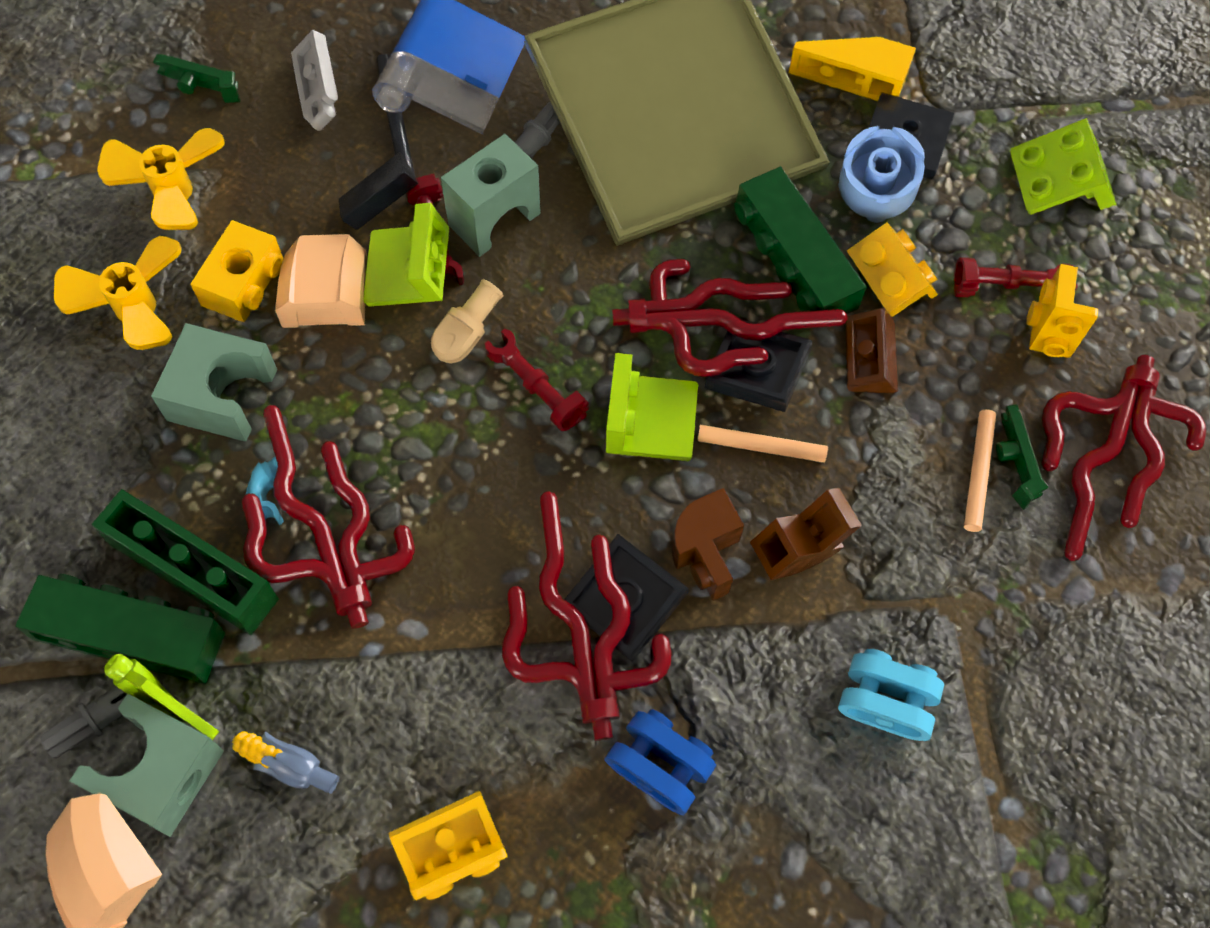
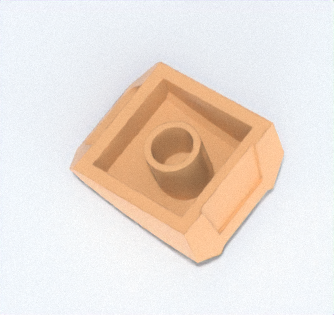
(322, 282)
(96, 865)

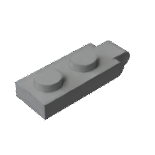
(315, 80)

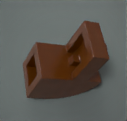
(700, 534)
(807, 538)

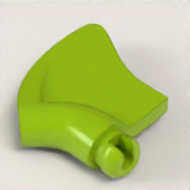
(140, 683)

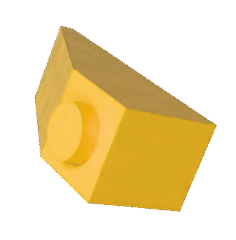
(854, 64)

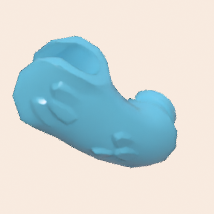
(260, 483)

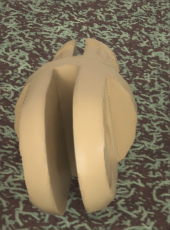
(463, 325)

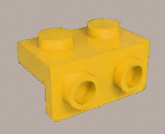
(891, 269)
(1056, 319)
(448, 847)

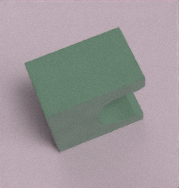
(487, 188)
(199, 372)
(166, 777)

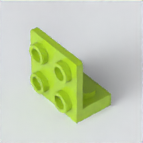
(1062, 168)
(408, 261)
(650, 414)

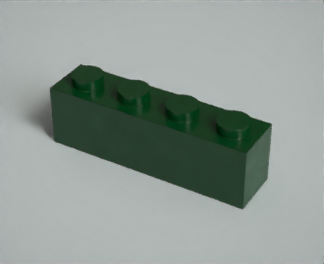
(798, 244)
(186, 561)
(111, 623)

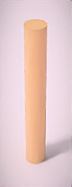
(762, 443)
(980, 471)

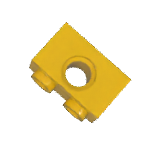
(238, 250)

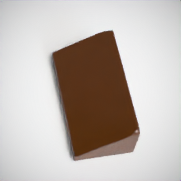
(871, 352)

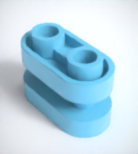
(912, 683)

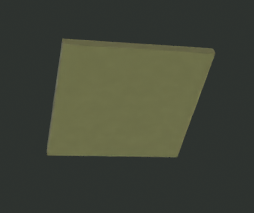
(672, 107)

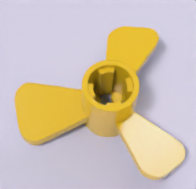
(163, 171)
(125, 290)

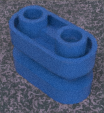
(655, 734)

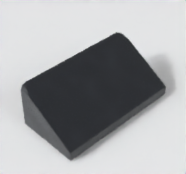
(376, 192)

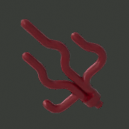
(679, 313)
(1132, 403)
(343, 576)
(594, 681)

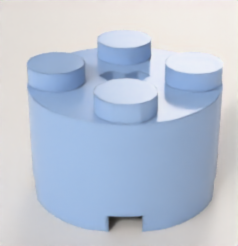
(881, 172)

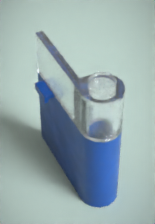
(449, 63)

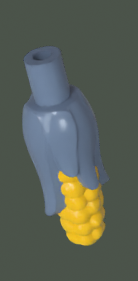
(284, 761)

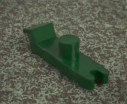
(194, 74)
(1020, 450)

